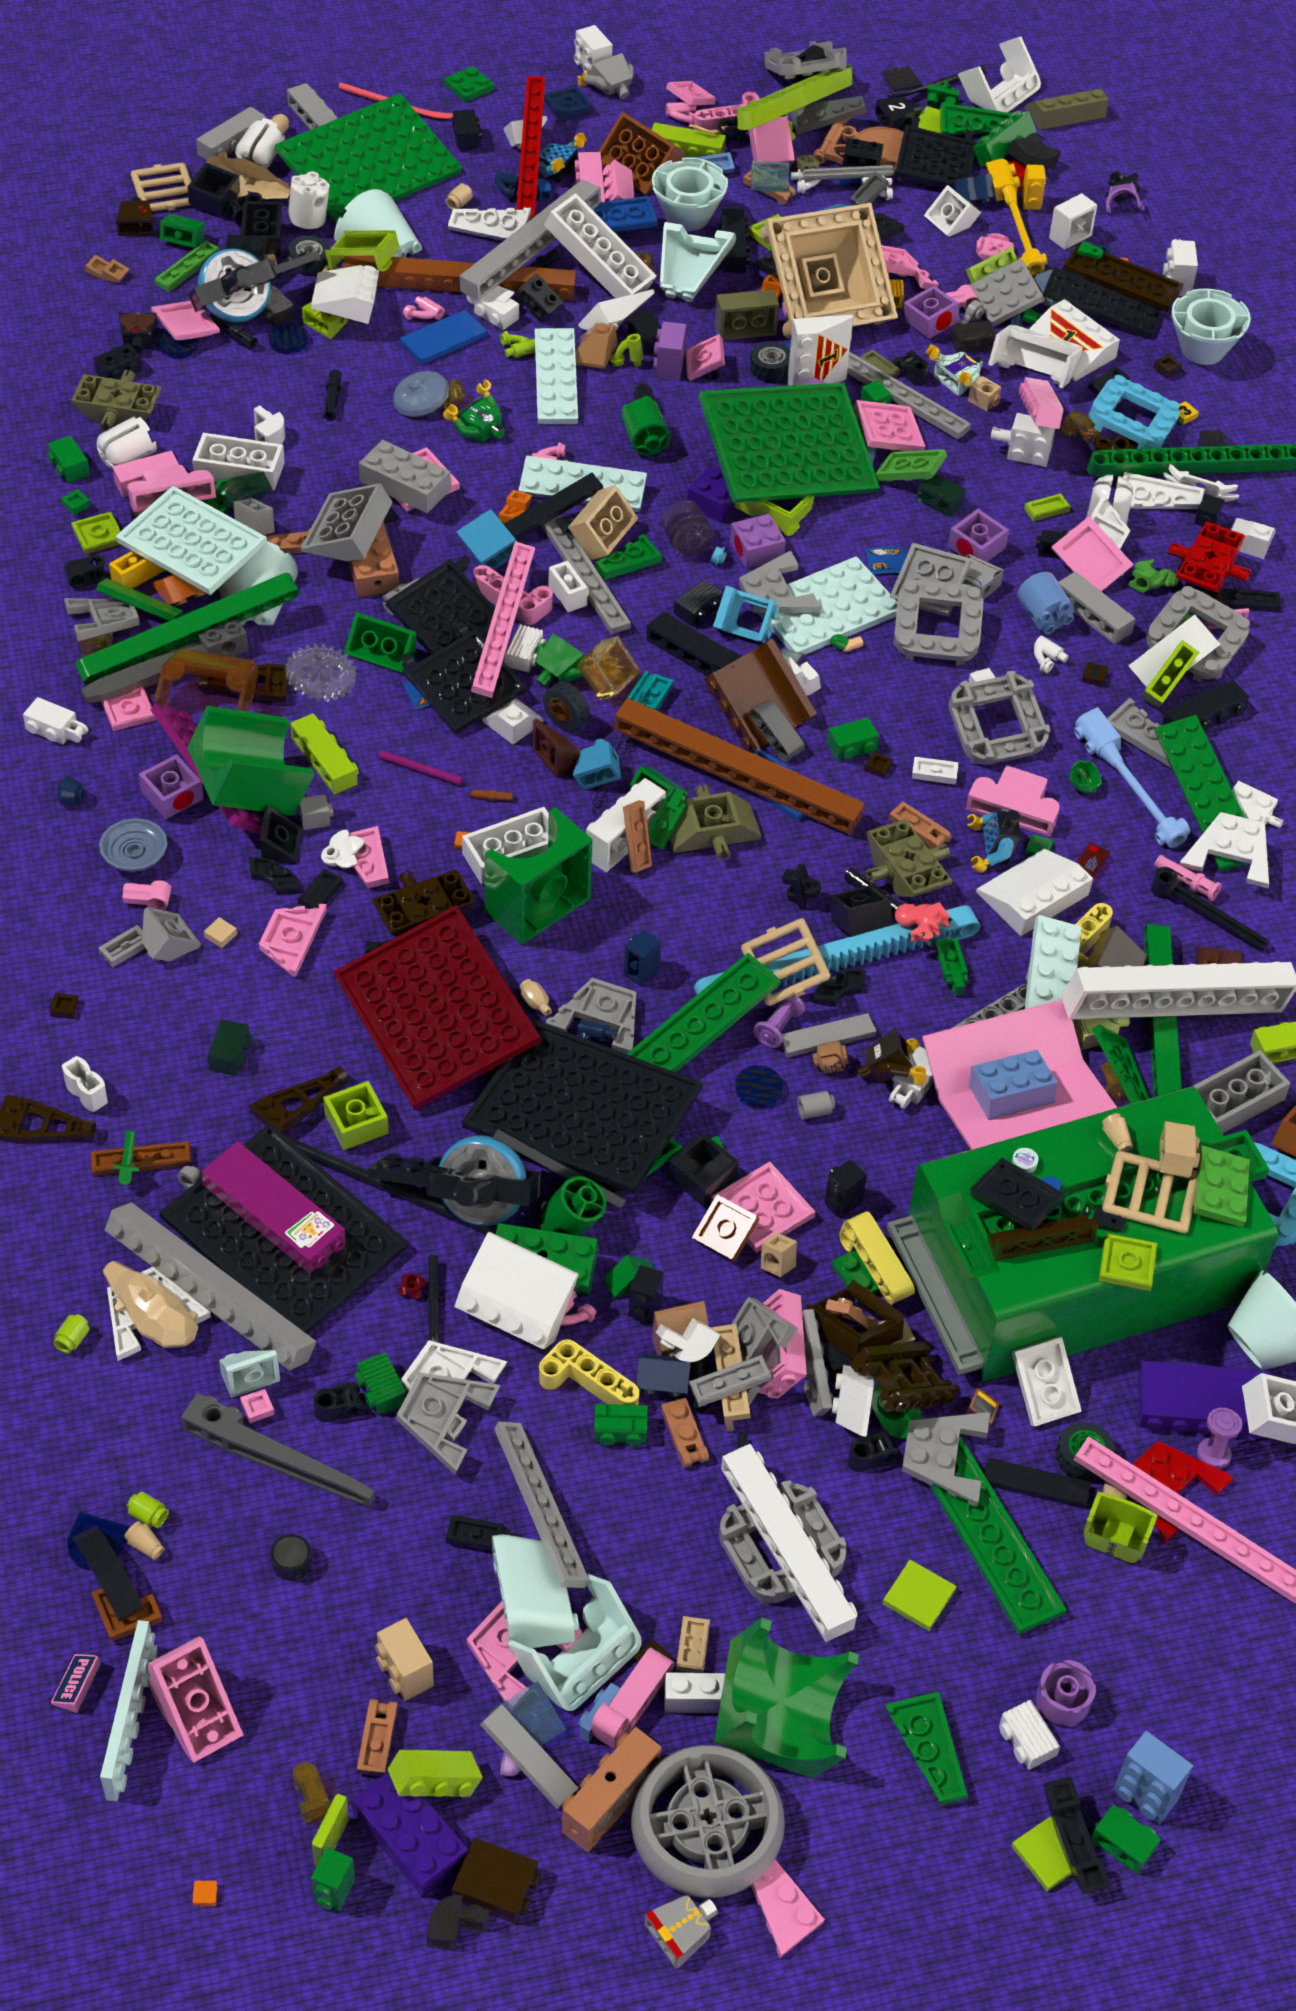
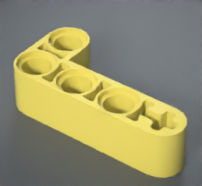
(1092, 925)
(877, 1255)
(619, 1393)

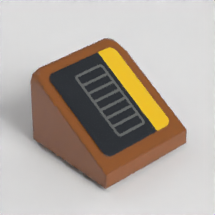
(983, 1403)

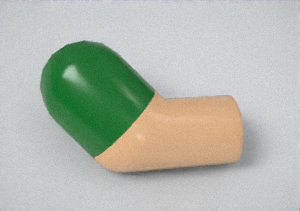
(846, 644)

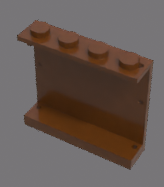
(751, 681)

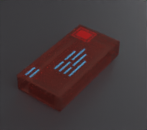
(1093, 859)

